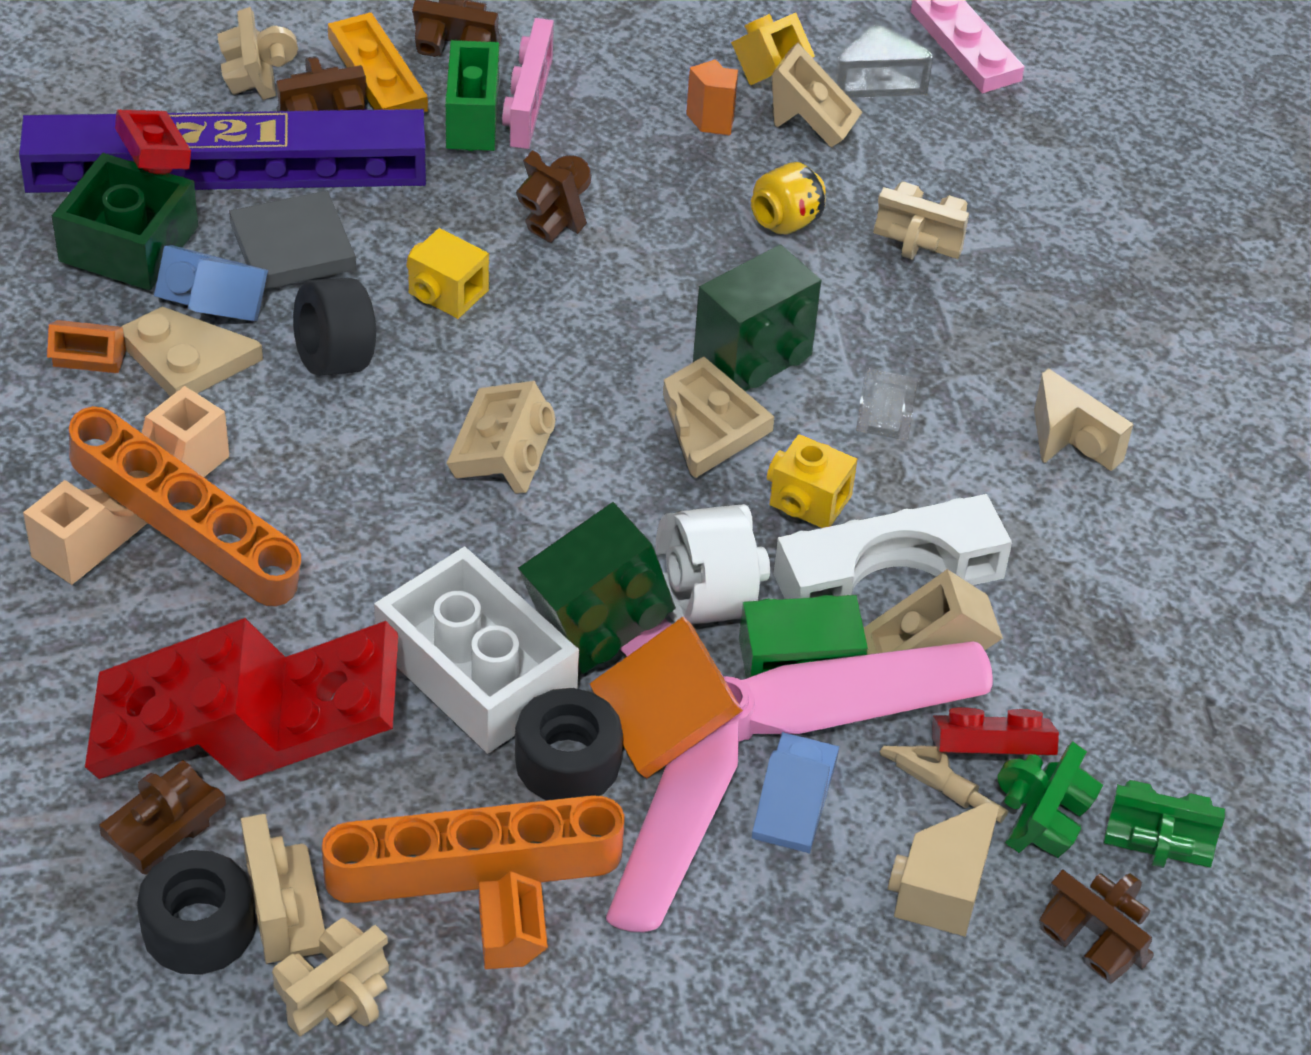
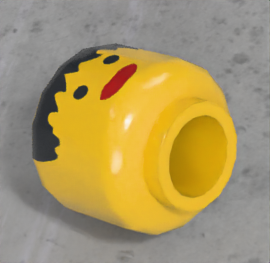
(788, 198)

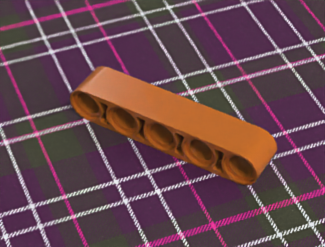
(191, 529)
(444, 845)

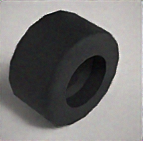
(334, 326)
(574, 717)
(190, 880)

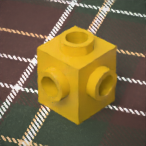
(811, 481)

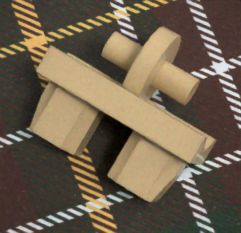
(253, 53)
(920, 222)
(338, 986)

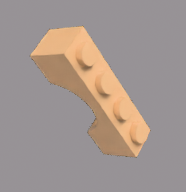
(79, 528)

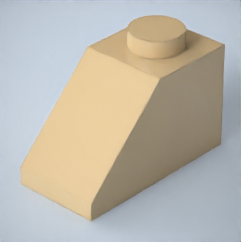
(936, 615)
(944, 870)

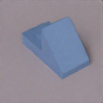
(210, 283)
(794, 792)

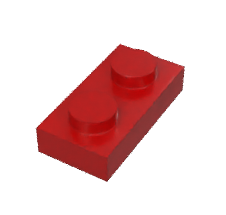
(153, 140)
(1018, 733)

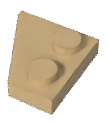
(187, 350)
(712, 415)

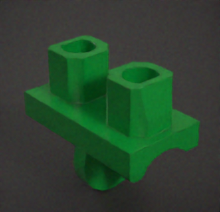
(1042, 794)
(1164, 824)

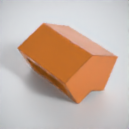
(712, 97)
(86, 337)
(511, 921)

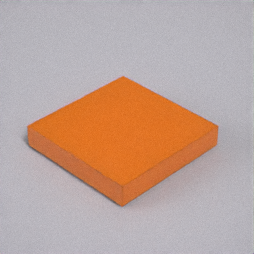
(667, 697)

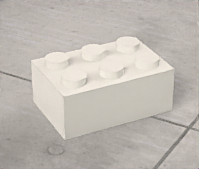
(476, 646)

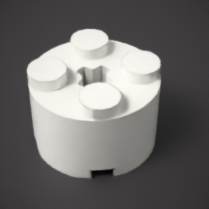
(711, 562)

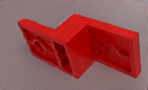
(243, 700)

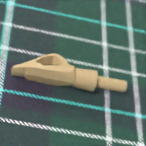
(934, 770)

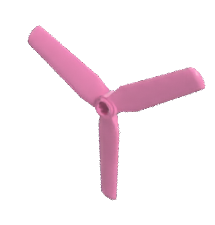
(777, 701)

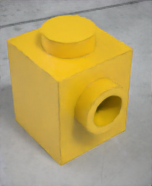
(768, 44)
(448, 273)

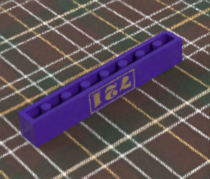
(242, 149)

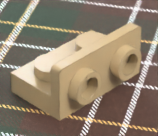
(504, 434)
(281, 892)

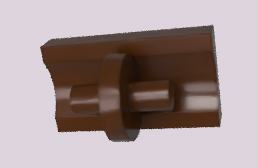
(452, 21)
(322, 89)
(554, 194)
(162, 815)
(1120, 939)

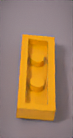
(388, 78)

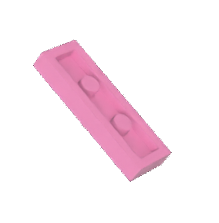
(969, 43)
(529, 83)

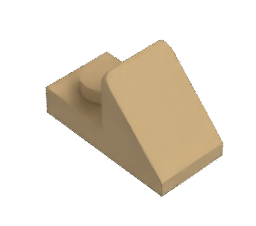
(808, 90)
(1075, 418)

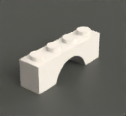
(948, 535)

